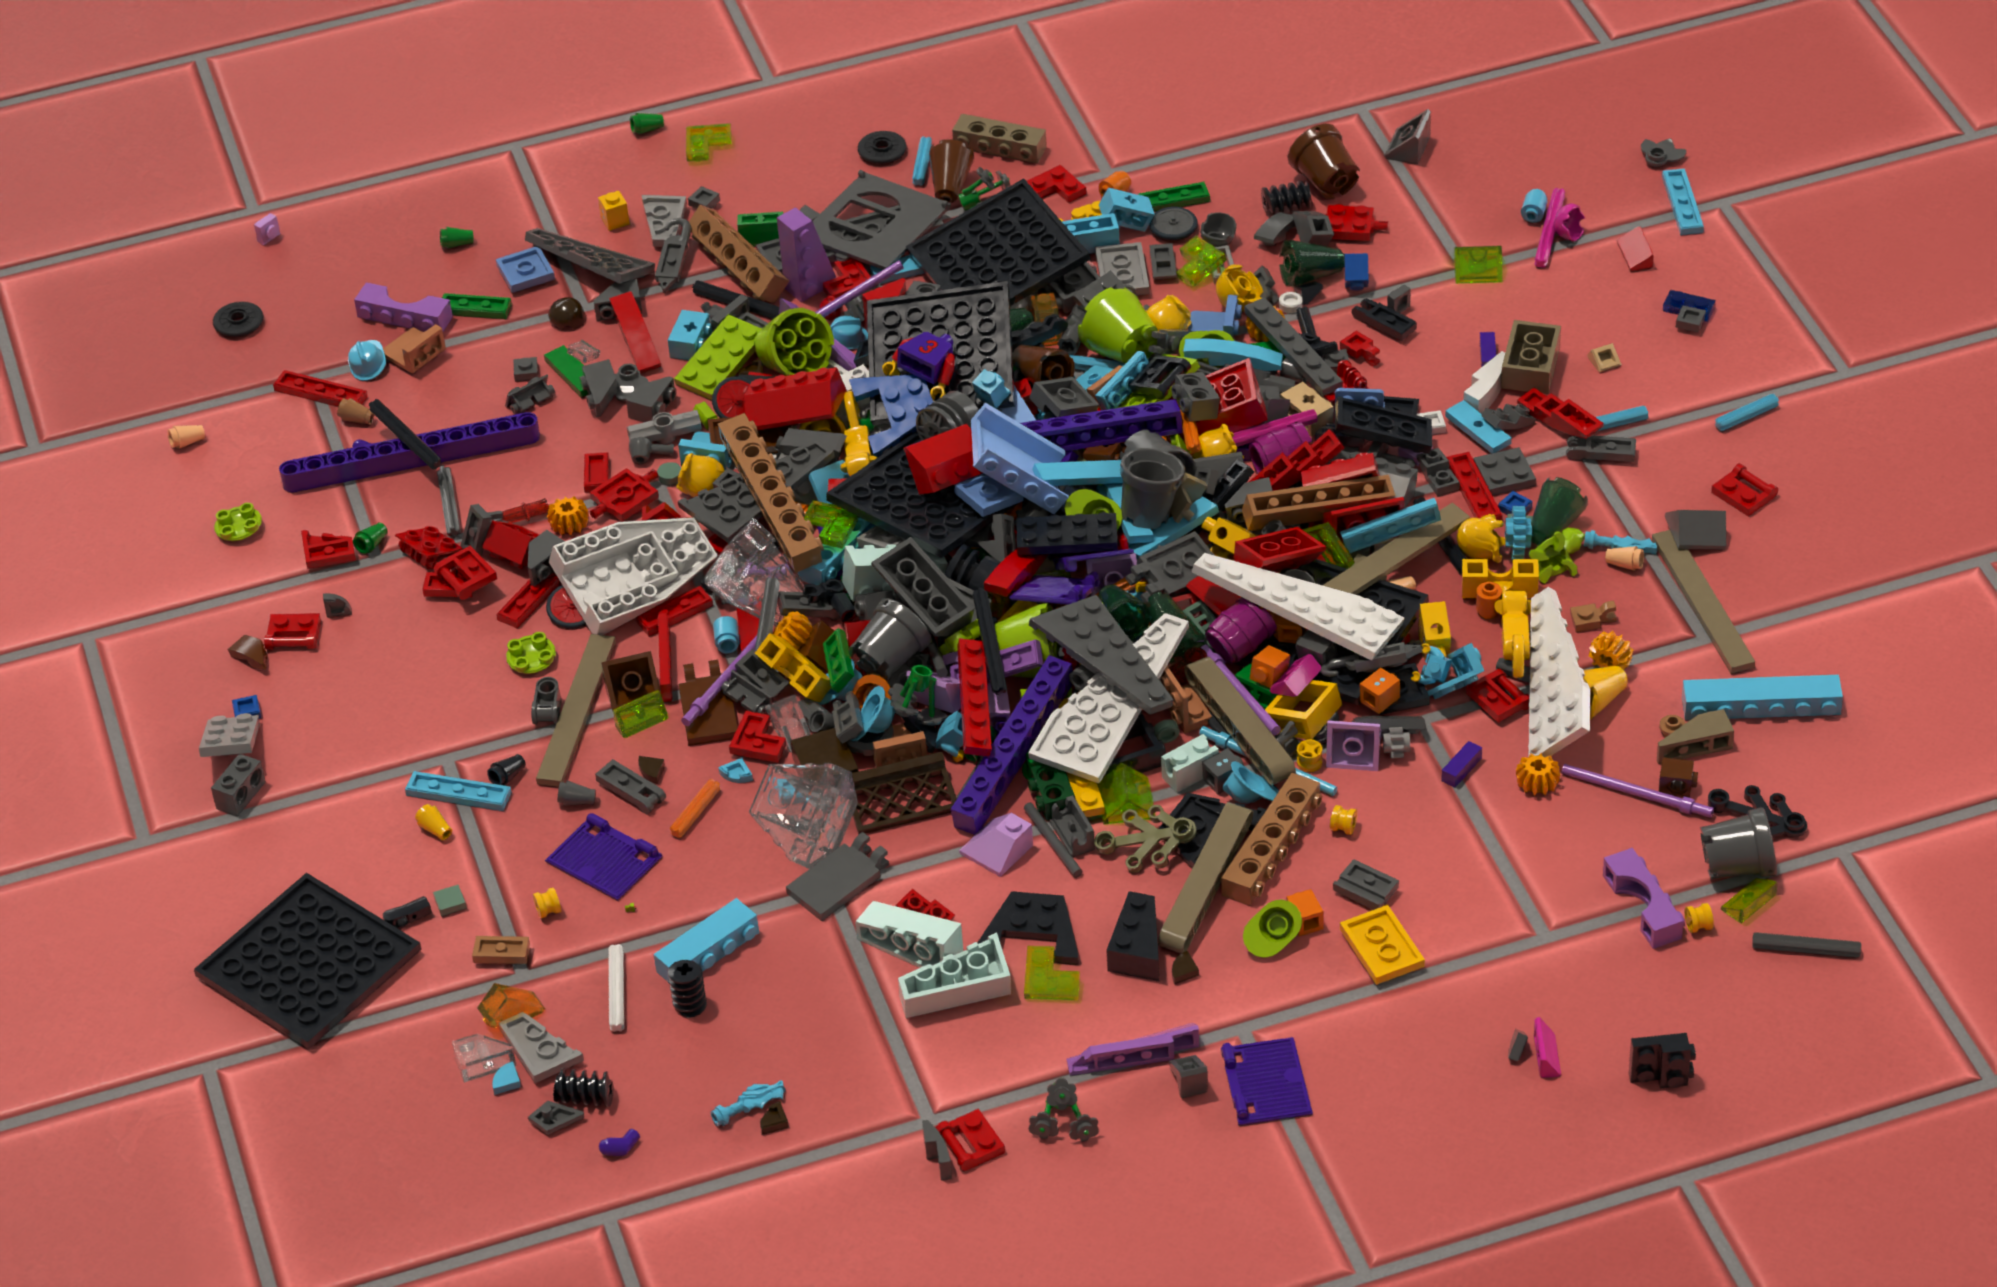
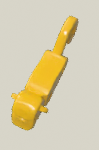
(857, 443)
(1515, 628)

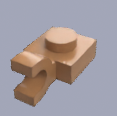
(1589, 617)

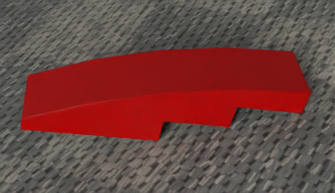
(635, 332)
(1560, 414)
(1287, 470)
(1013, 572)

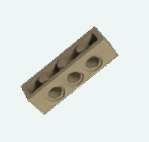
(1000, 138)

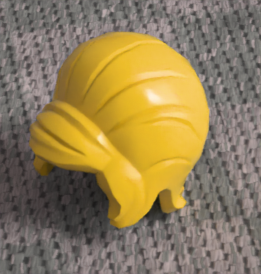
(1170, 314)
(1216, 443)
(698, 474)
(1478, 538)

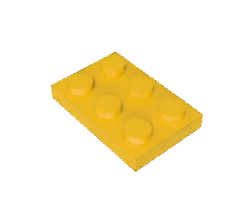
(1382, 944)

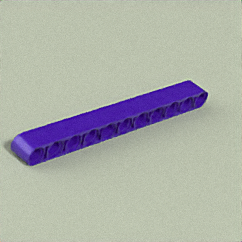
(396, 456)

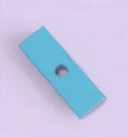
(1118, 388)
(1477, 427)

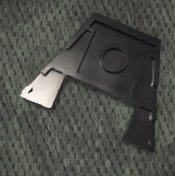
(1204, 813)
(1036, 918)

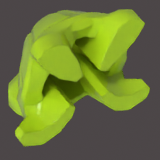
(1554, 553)

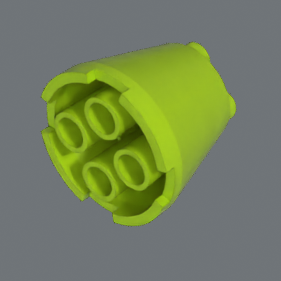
(1117, 326)
(795, 342)
(1016, 631)

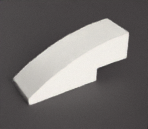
(1485, 384)

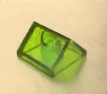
(1477, 264)
(1125, 790)

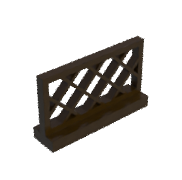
(894, 777)

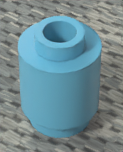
(1534, 205)
(726, 634)

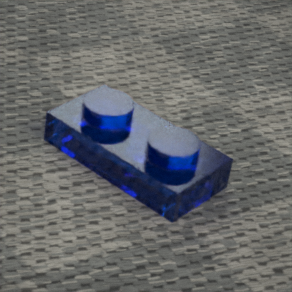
(1677, 299)

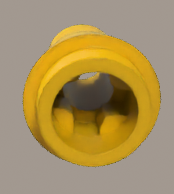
(431, 820)

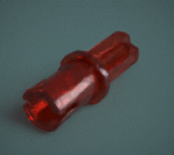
(526, 511)

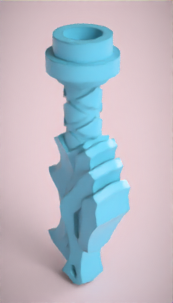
(1592, 539)
(753, 1097)

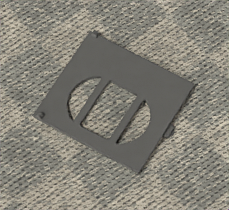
(884, 248)

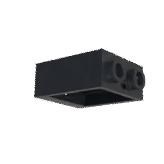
(1144, 759)

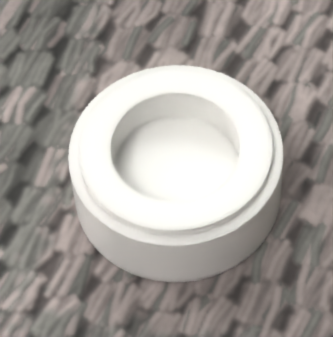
(1290, 302)

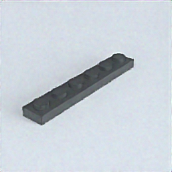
(1293, 346)

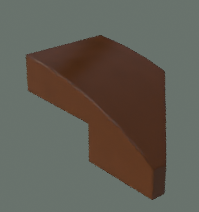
(250, 649)

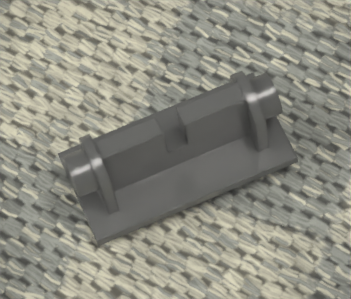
(520, 398)
(741, 687)

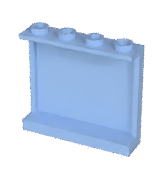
(1008, 454)

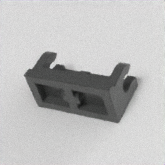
(1073, 828)

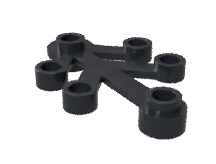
(1788, 823)

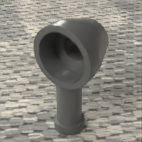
(641, 449)

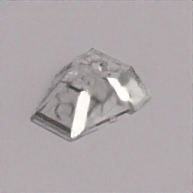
(745, 565)
(805, 809)

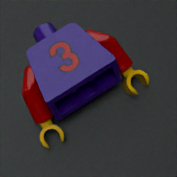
(926, 358)

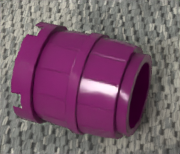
(1271, 445)
(1240, 630)

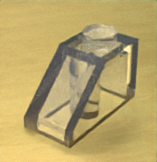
(787, 719)
(481, 1056)

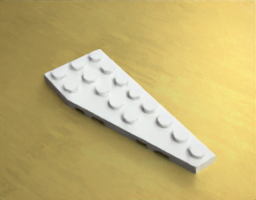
(1326, 611)
(1557, 688)
(1096, 720)

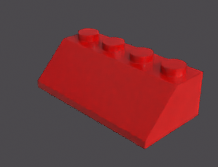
(794, 398)

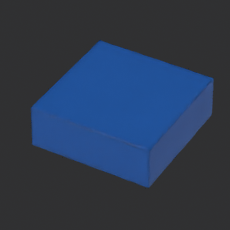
(1514, 499)
(246, 705)

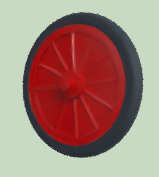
(729, 397)
(562, 610)

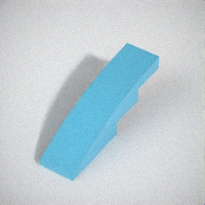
(1230, 352)

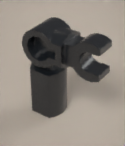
(831, 592)

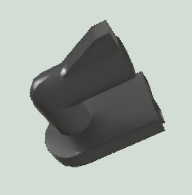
(1287, 739)

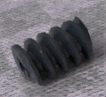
(1286, 196)
(687, 988)
(583, 1088)

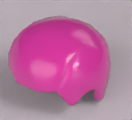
(1568, 222)

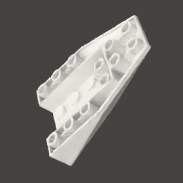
(629, 568)

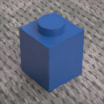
(1356, 271)

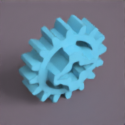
(1518, 532)

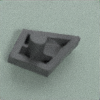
(554, 1116)

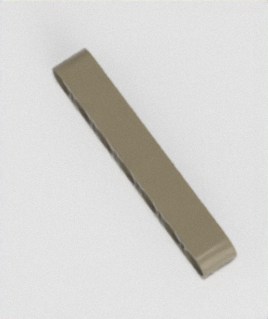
(1239, 720)
(1205, 878)

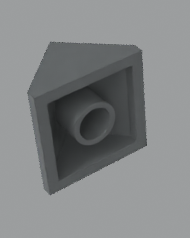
(1410, 139)
(1698, 528)

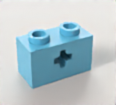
(1129, 209)
(689, 334)

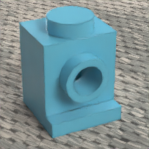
(993, 386)

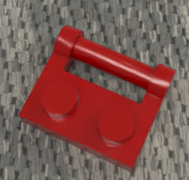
(1739, 494)
(471, 567)
(292, 630)
(1493, 699)
(978, 1136)

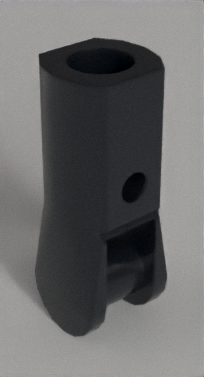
(408, 912)

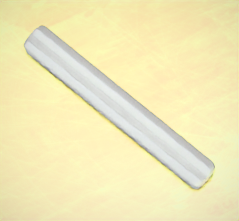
(616, 987)

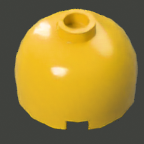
(1237, 282)

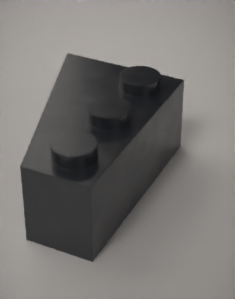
(1134, 939)

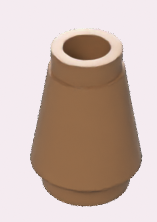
(353, 411)

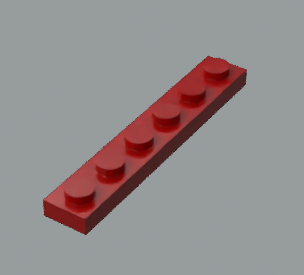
(974, 697)

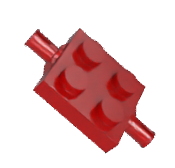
(1353, 222)
(624, 494)

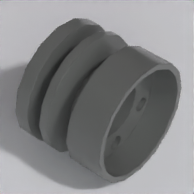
(945, 414)

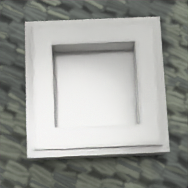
(1438, 423)

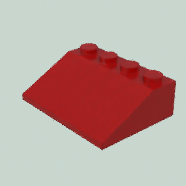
(1240, 399)

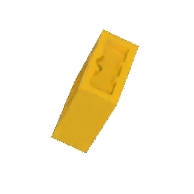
(1312, 720)

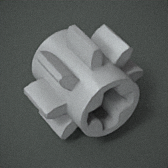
(1396, 742)

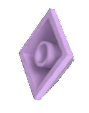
(999, 843)

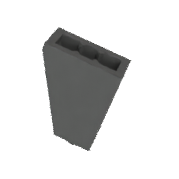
(795, 438)

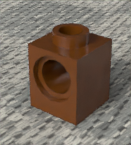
(1677, 777)

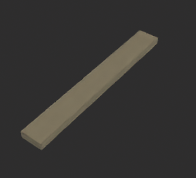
(1398, 552)
(1704, 603)
(575, 711)

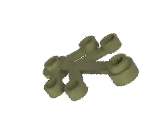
(1148, 837)

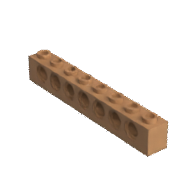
(770, 492)

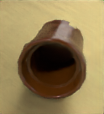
(1324, 160)

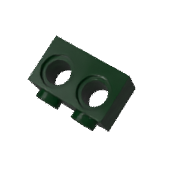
(1050, 787)

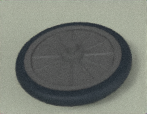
(1173, 223)

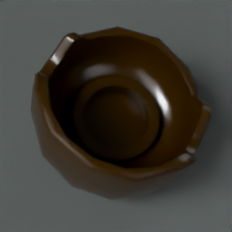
(567, 313)

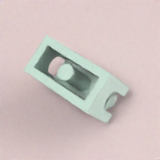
(1184, 764)

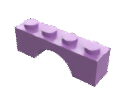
(376, 305)
(1629, 875)

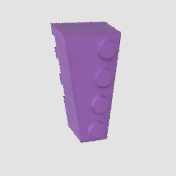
(802, 255)

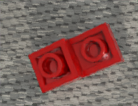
(916, 902)

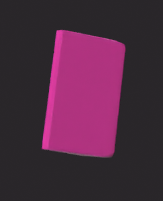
(1296, 677)
(1546, 1050)

